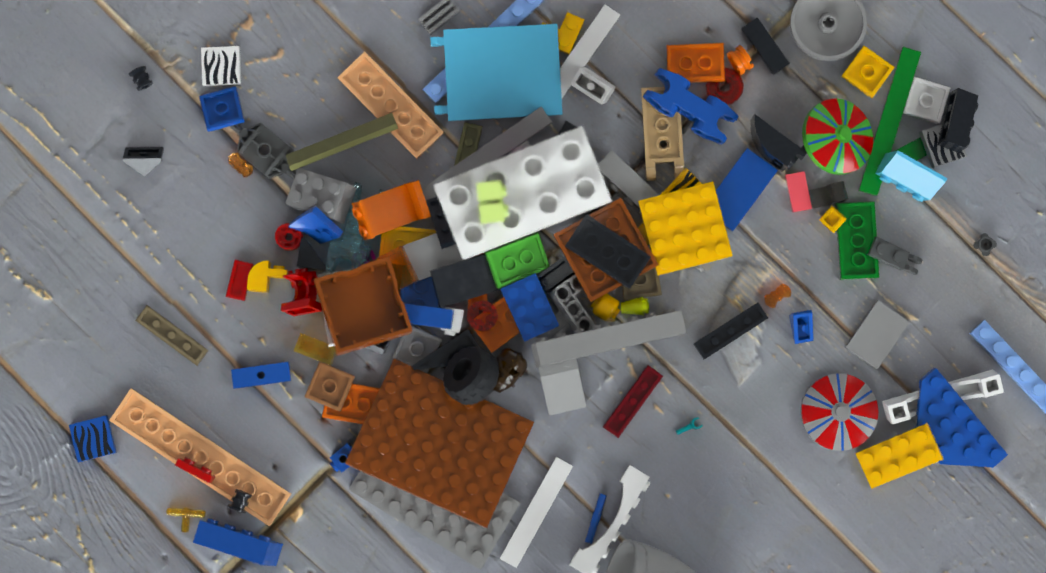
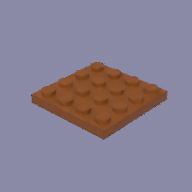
(618, 219)

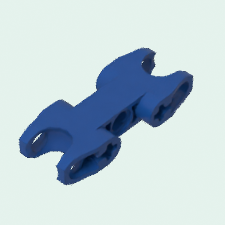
(680, 100)

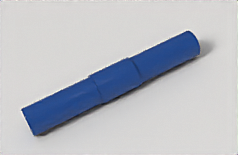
(595, 518)

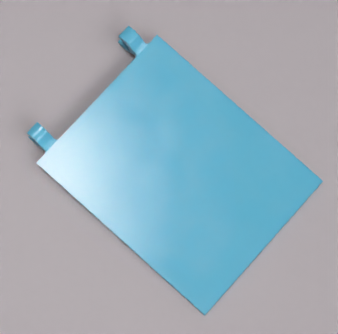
(500, 72)

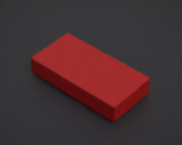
(238, 280)

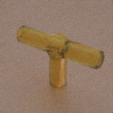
(186, 513)

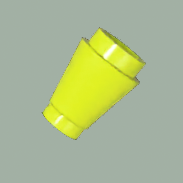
(636, 306)

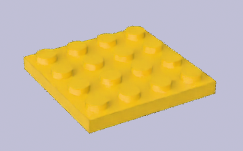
(685, 228)

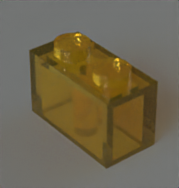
(315, 349)

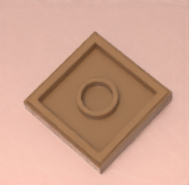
(329, 386)

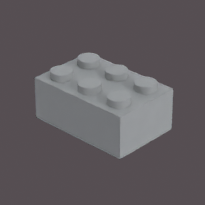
(327, 194)

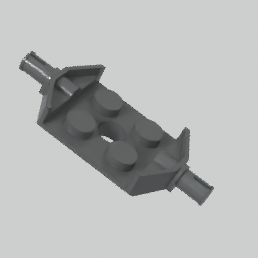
(275, 161)

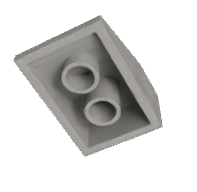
(562, 387)

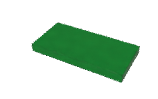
(856, 239)

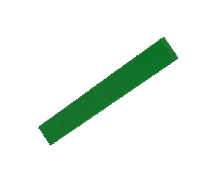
(890, 118)

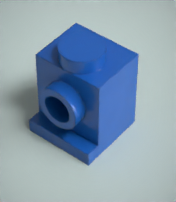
(336, 463)

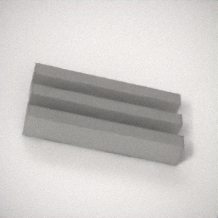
(426, 25)

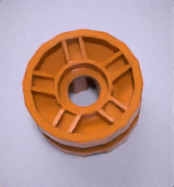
(740, 60)

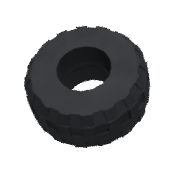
(471, 375)

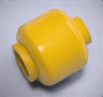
(606, 307)

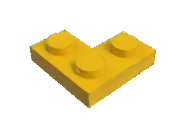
(569, 32)

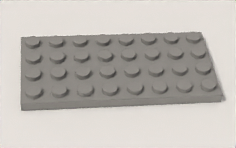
(443, 527)

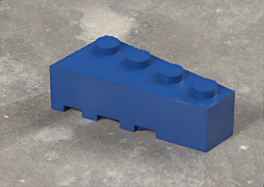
(238, 543)

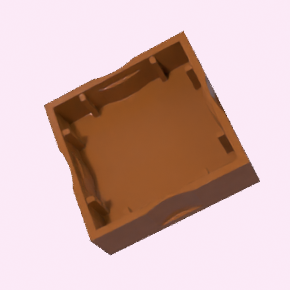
(363, 306)

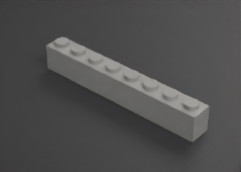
(632, 186)
(608, 338)

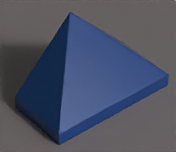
(802, 326)

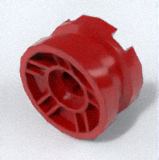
(280, 237)

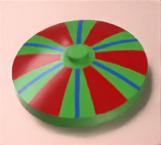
(837, 136)

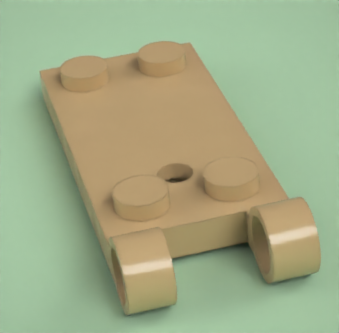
(660, 128)

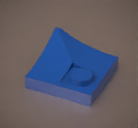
(316, 225)

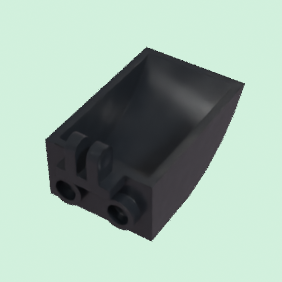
(774, 145)

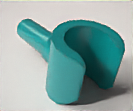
(690, 426)

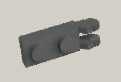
(893, 255)

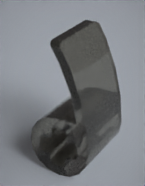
(828, 195)

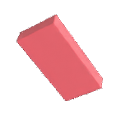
(798, 192)

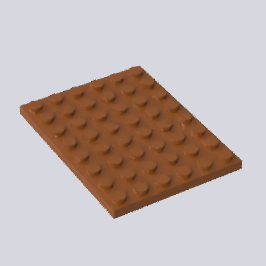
(439, 446)

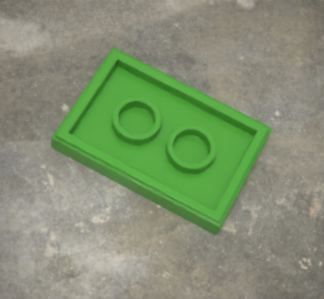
(517, 260)

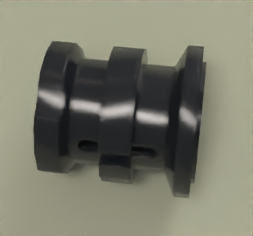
(141, 78)
(240, 501)

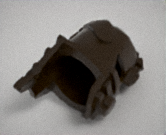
(511, 367)

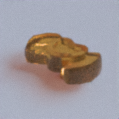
(240, 165)
(777, 295)

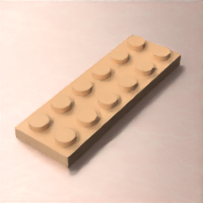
(383, 96)

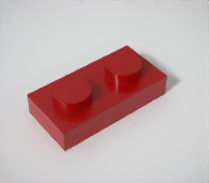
(188, 465)

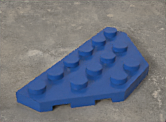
(954, 425)

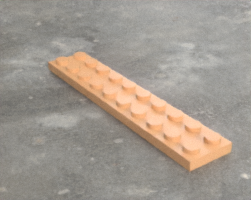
(178, 440)

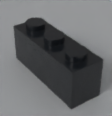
(958, 120)

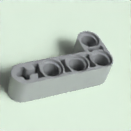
(570, 299)

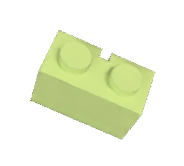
(492, 202)

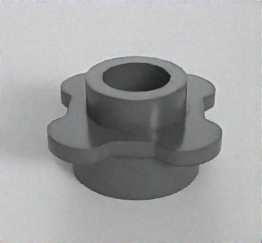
(985, 239)

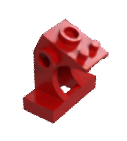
(305, 293)

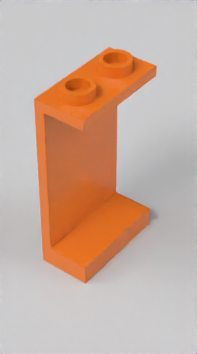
(390, 209)

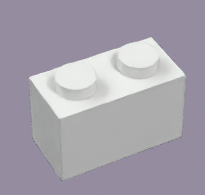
(592, 85)

